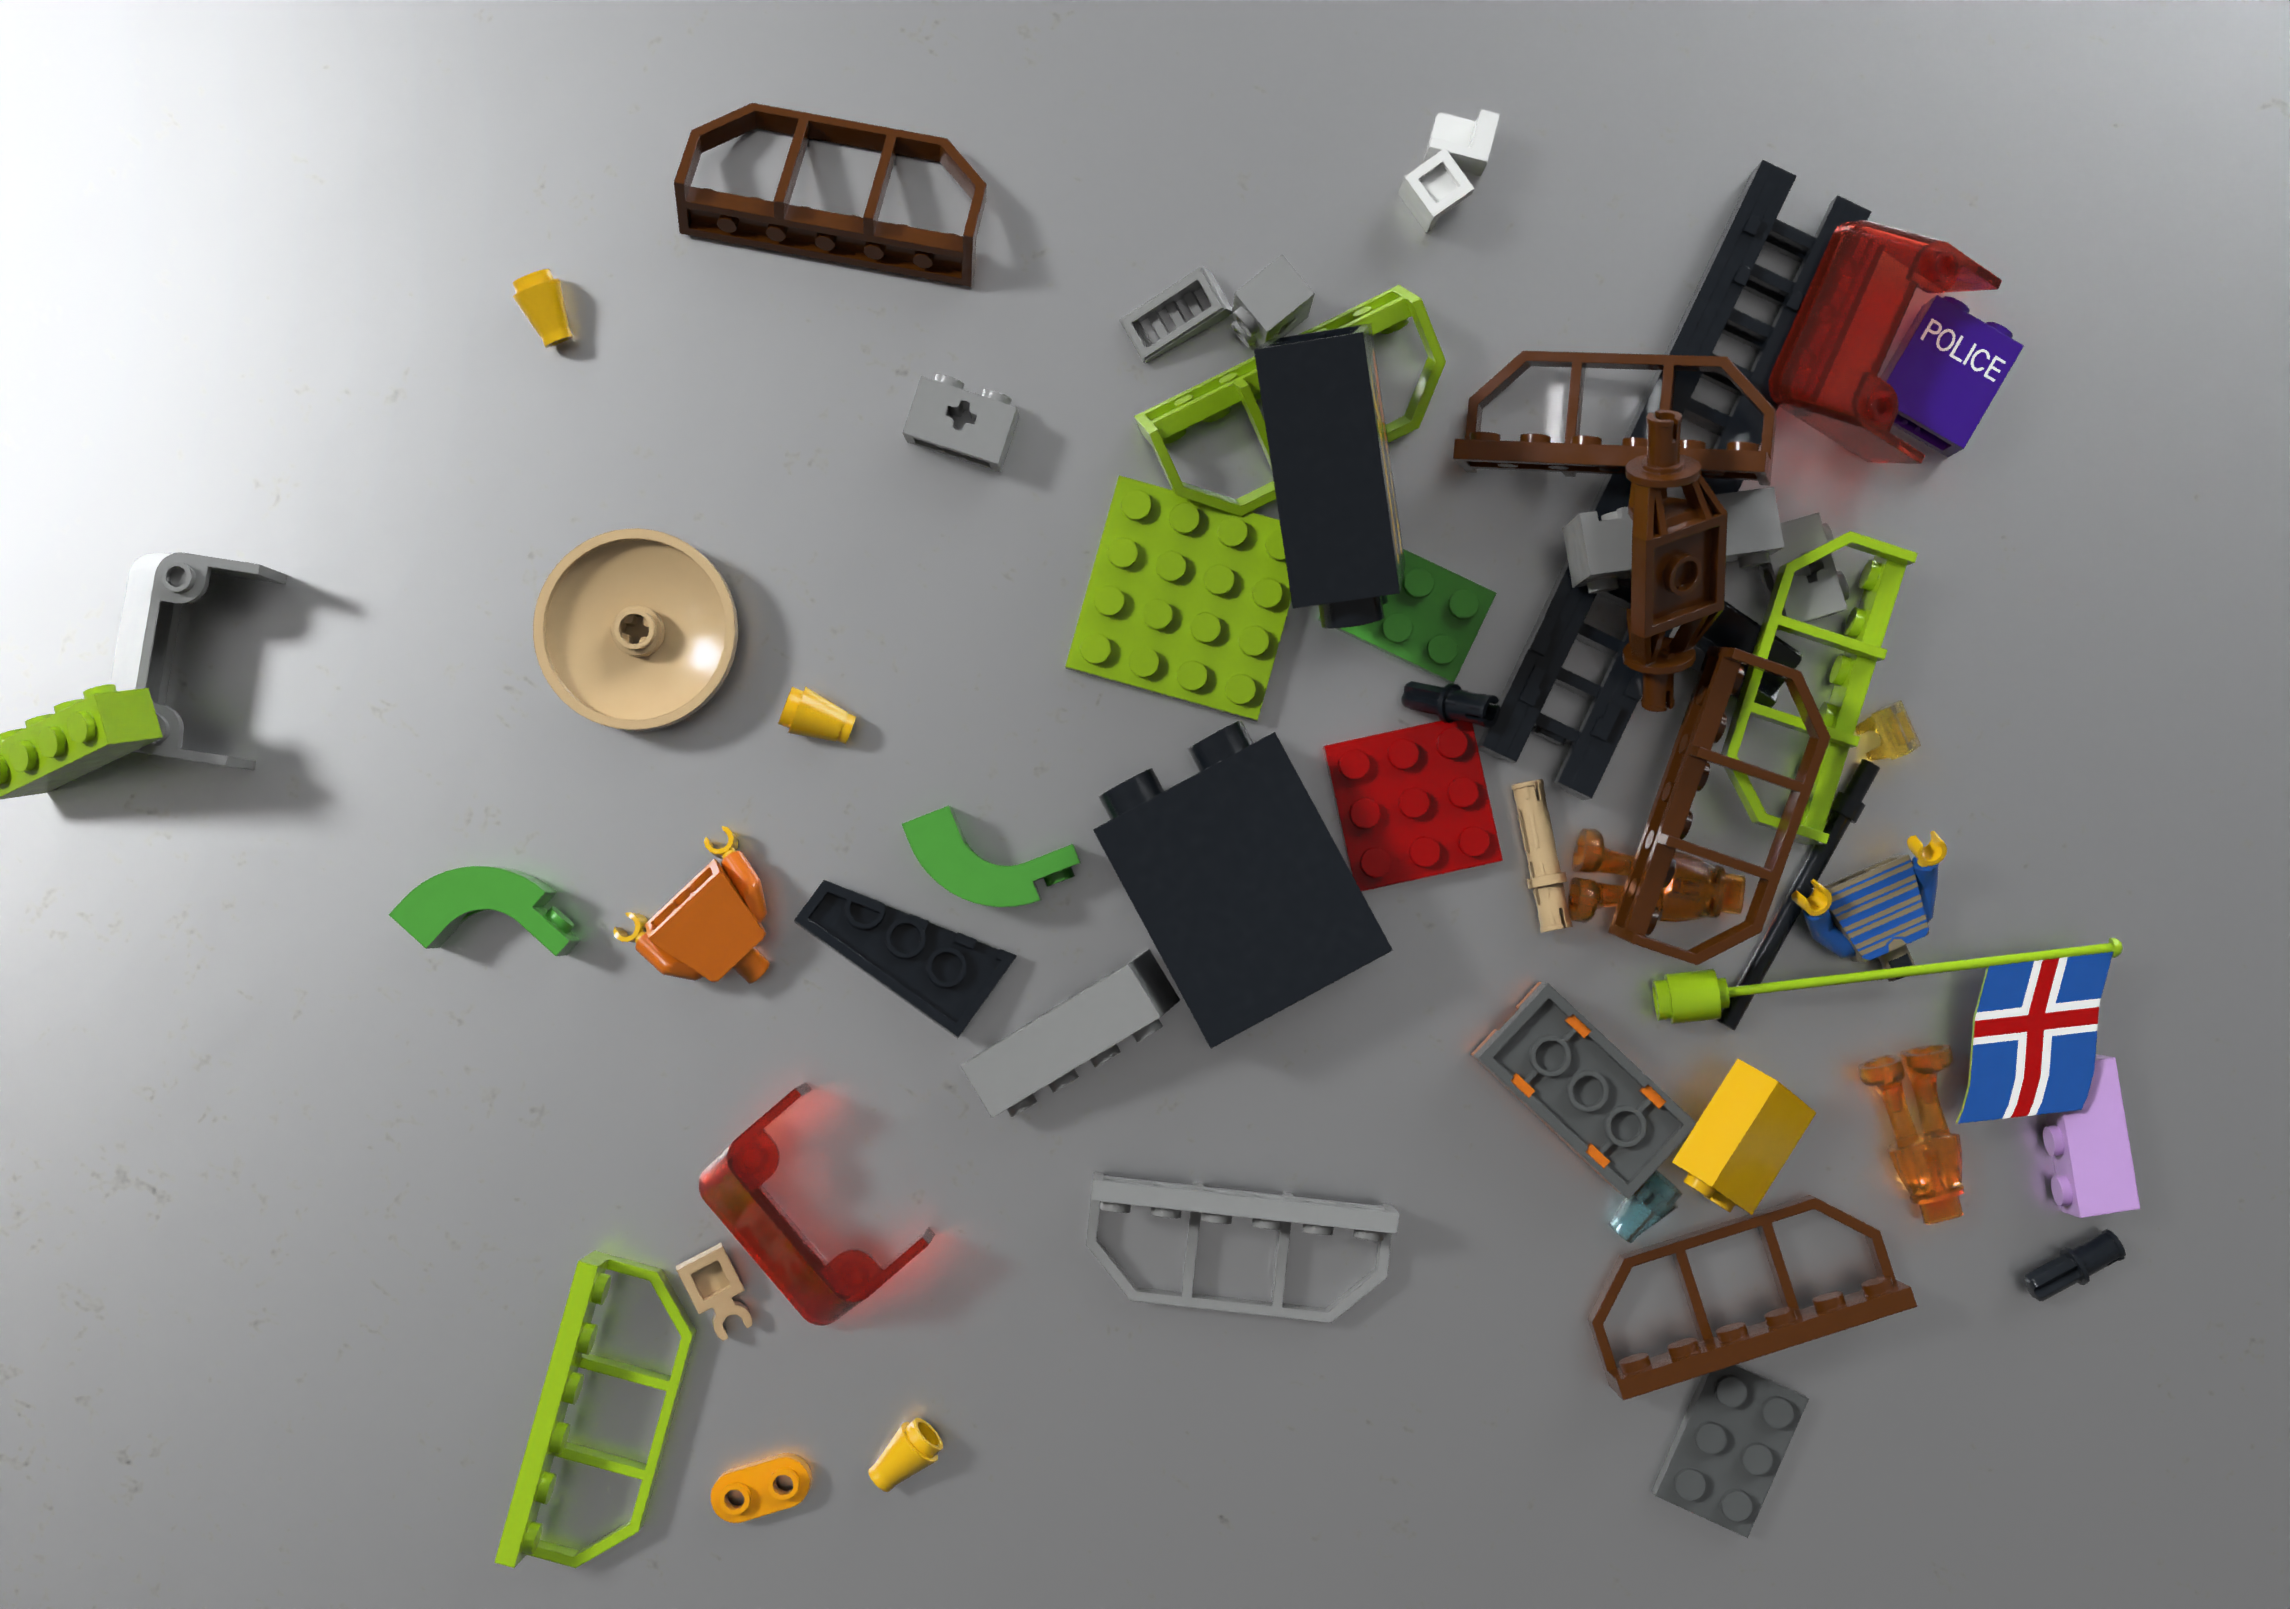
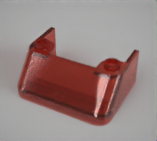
(1847, 328)
(811, 1284)

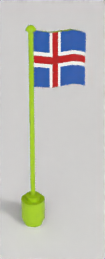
(2028, 1029)

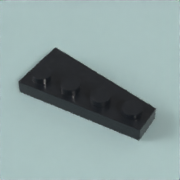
(920, 962)

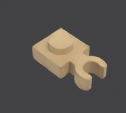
(712, 1284)

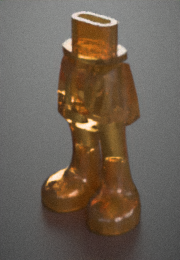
(1693, 893)
(1924, 1161)

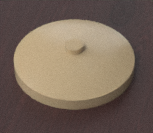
(635, 629)

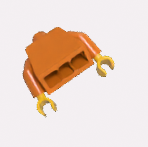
(708, 922)

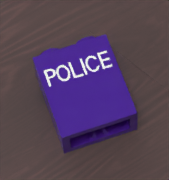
(1948, 373)

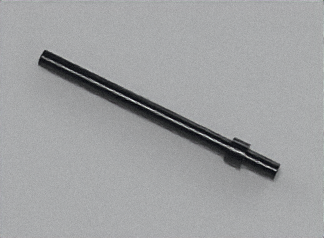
(1845, 809)

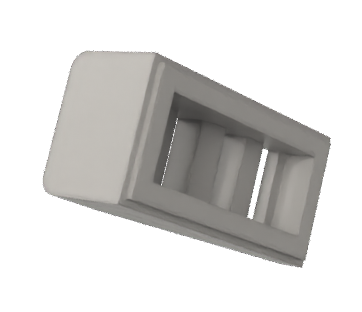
(1167, 300)

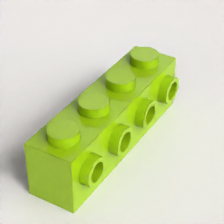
(76, 739)

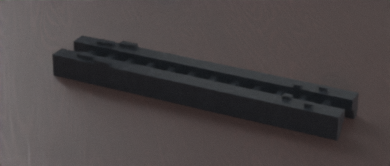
(1705, 318)

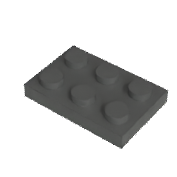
(1730, 1447)

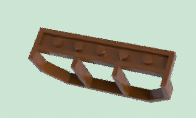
(822, 233)
(1587, 453)
(1688, 773)
(1735, 1341)

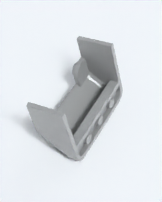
(149, 631)

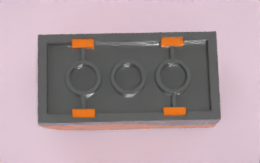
(1584, 1089)

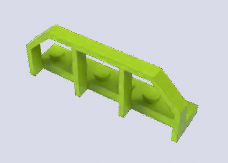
(1213, 397)
(1849, 674)
(563, 1387)

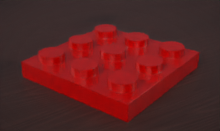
(1412, 803)

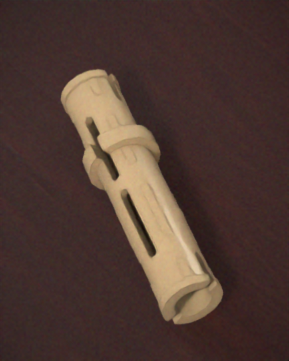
(1541, 854)

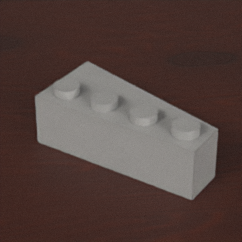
(1602, 550)
(1070, 1035)

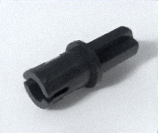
(1451, 703)
(2074, 1265)

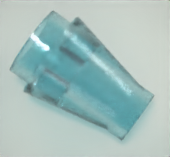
(1645, 1207)

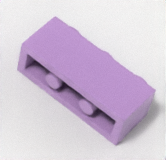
(2093, 1150)

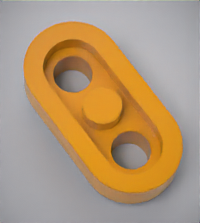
(760, 1489)

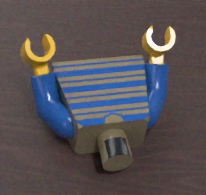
(1877, 907)

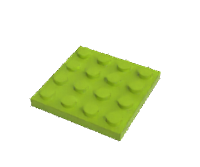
(1184, 601)

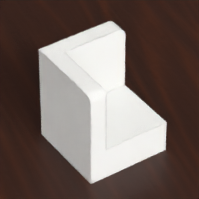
(1464, 139)
(1434, 189)

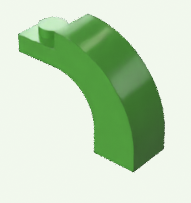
(957, 868)
(450, 898)

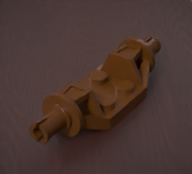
(1674, 560)

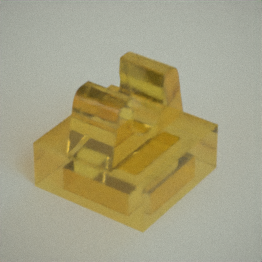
(1895, 732)

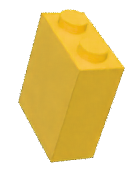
(1743, 1138)

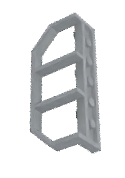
(1267, 1211)

